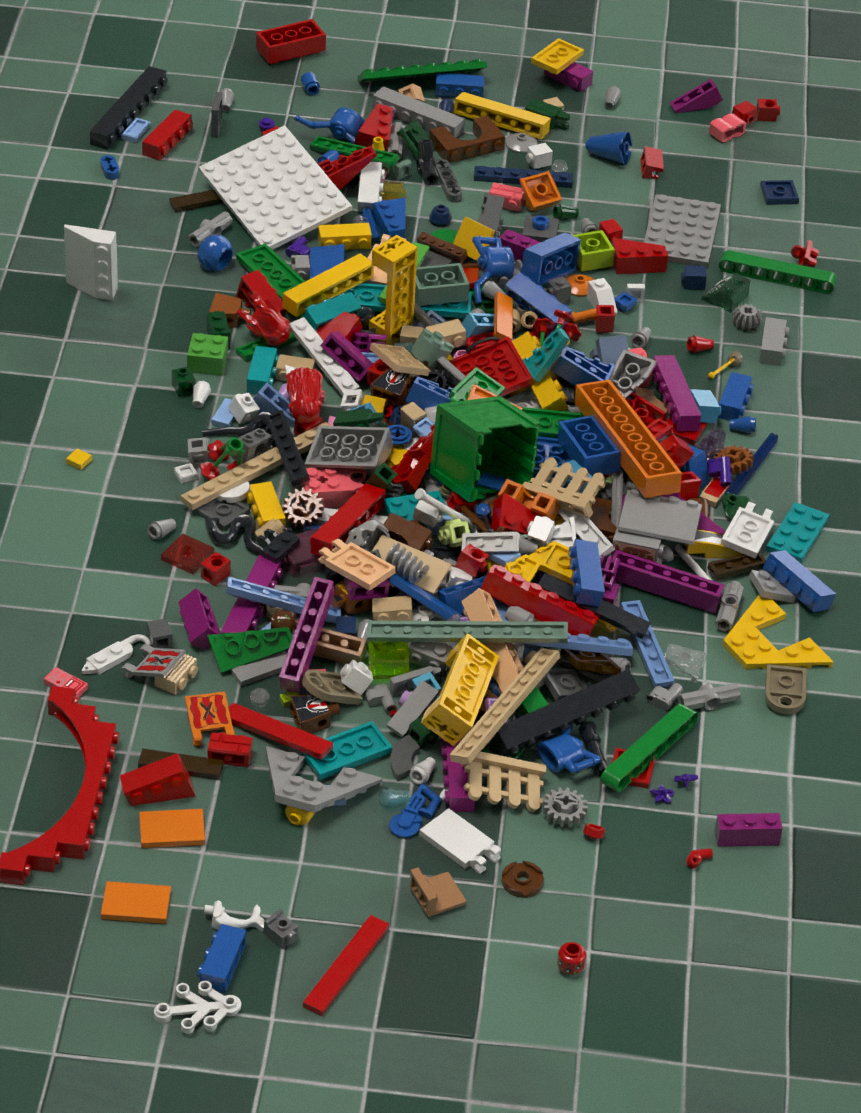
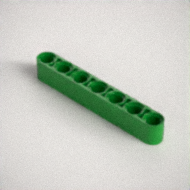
(777, 271)
(651, 744)

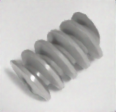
(405, 564)

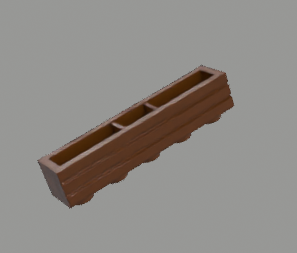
(443, 247)

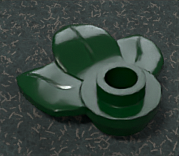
(732, 503)

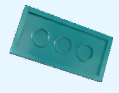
(798, 531)
(350, 750)

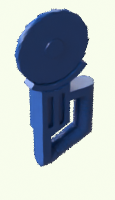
(409, 821)

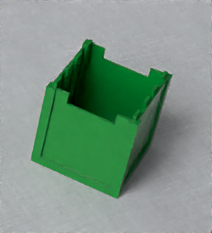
(482, 438)

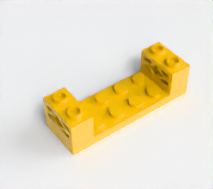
(399, 261)
(463, 690)

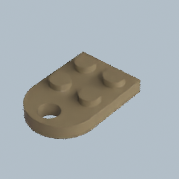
(785, 685)
(329, 687)

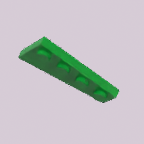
(248, 646)

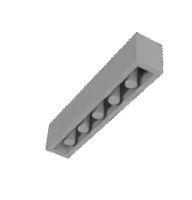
(410, 109)

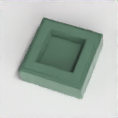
(402, 169)

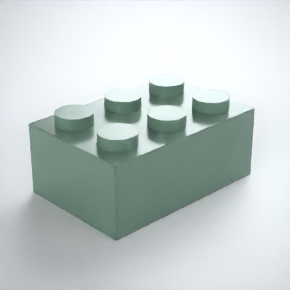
(441, 284)

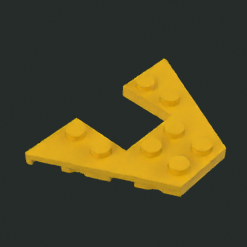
(550, 559)
(756, 651)

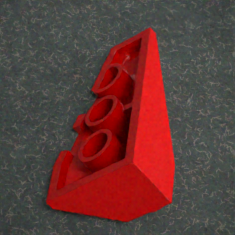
(347, 167)

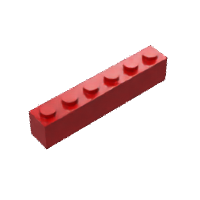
(356, 511)
(543, 604)

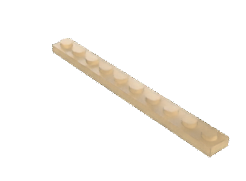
(244, 472)
(504, 706)

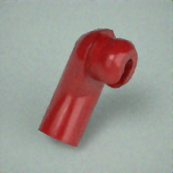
(697, 856)

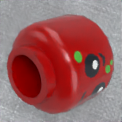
(571, 958)

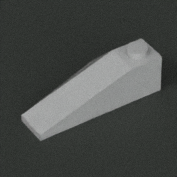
(631, 372)

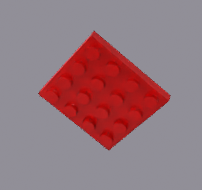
(499, 362)

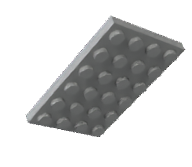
(683, 228)

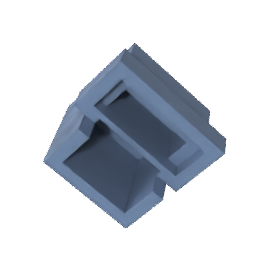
(609, 349)

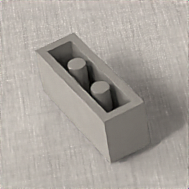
(773, 341)

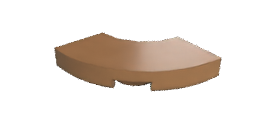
(648, 394)

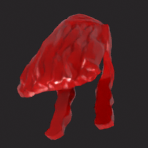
(267, 322)
(304, 391)

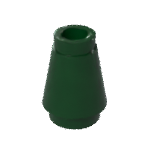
(565, 212)

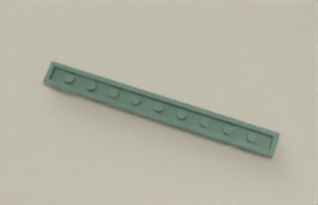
(455, 630)

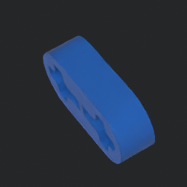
(107, 168)

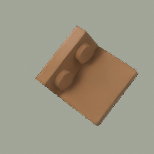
(435, 893)

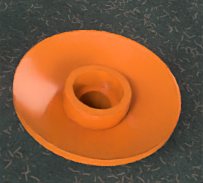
(579, 284)

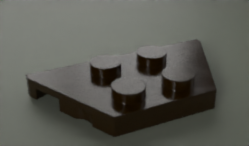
(591, 661)

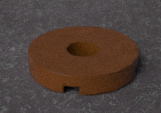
(522, 888)

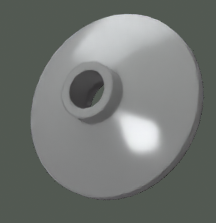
(520, 142)

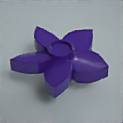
(686, 778)
(662, 794)

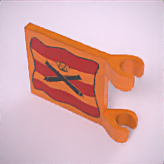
(208, 713)

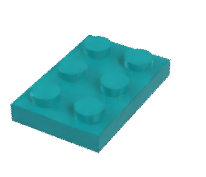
(405, 505)

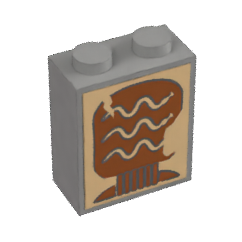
(638, 545)

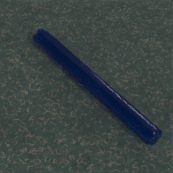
(759, 456)

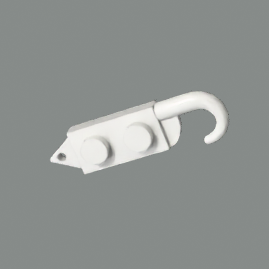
(112, 655)

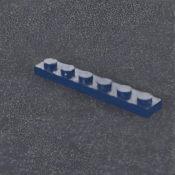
(513, 175)

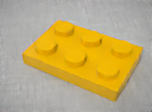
(557, 56)

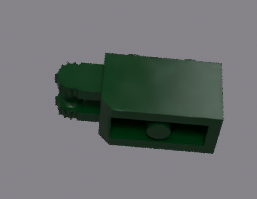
(557, 116)
(359, 418)

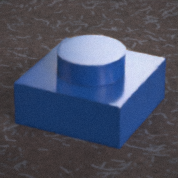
(625, 301)

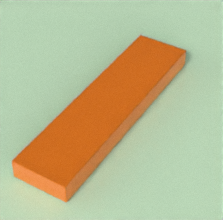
(503, 315)

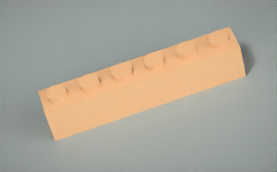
(481, 607)

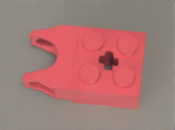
(334, 484)

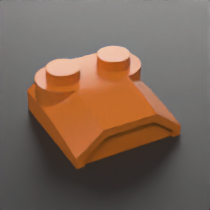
(540, 191)

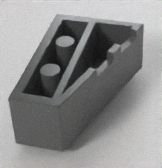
(491, 213)

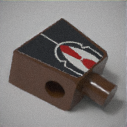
(392, 387)
(312, 713)

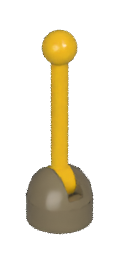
(734, 359)

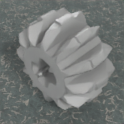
(747, 317)

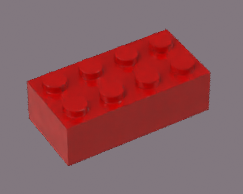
(290, 41)

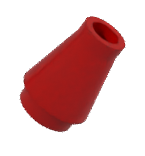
(699, 344)

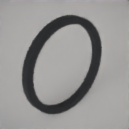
(479, 342)

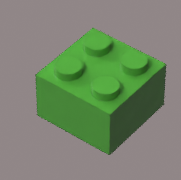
(207, 354)

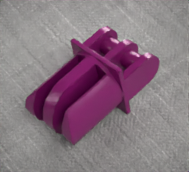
(368, 340)
(607, 574)

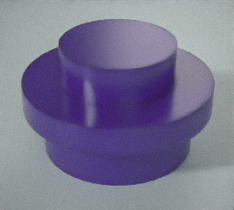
(266, 124)

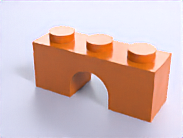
(541, 504)

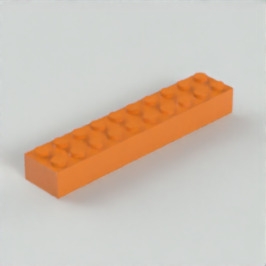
(640, 452)

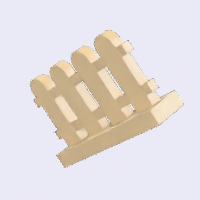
(567, 498)
(508, 769)

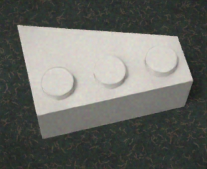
(370, 185)

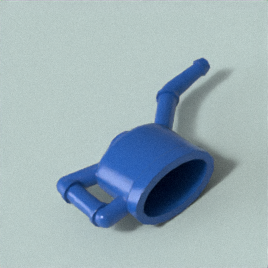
(343, 124)
(493, 260)
(566, 753)

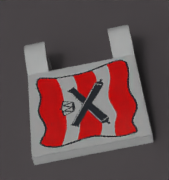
(156, 662)

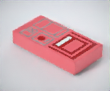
(63, 679)

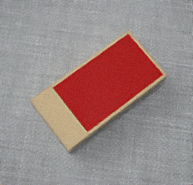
(714, 492)

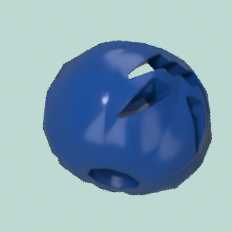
(215, 253)

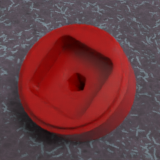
(594, 831)

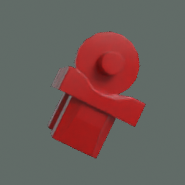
(806, 256)

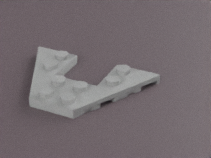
(307, 794)

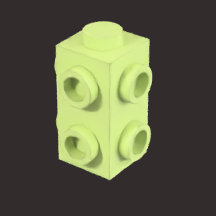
(452, 532)

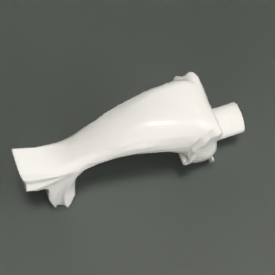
(220, 917)

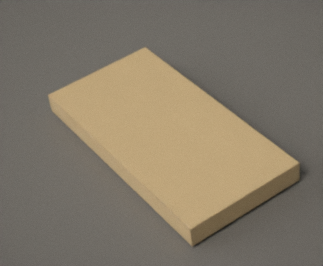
(399, 359)
(437, 568)

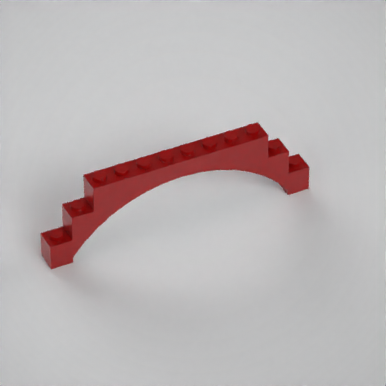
(72, 832)

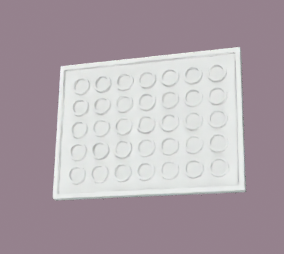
(275, 188)

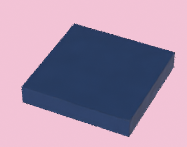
(779, 192)

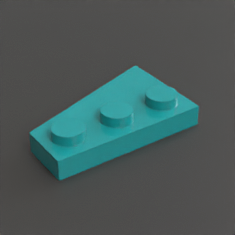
(547, 354)

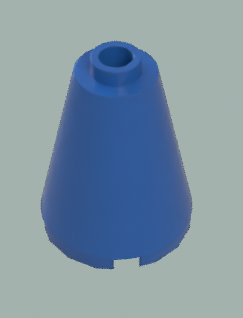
(611, 146)

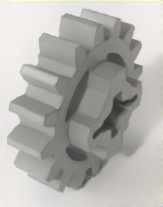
(565, 807)

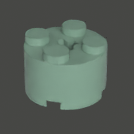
(430, 347)

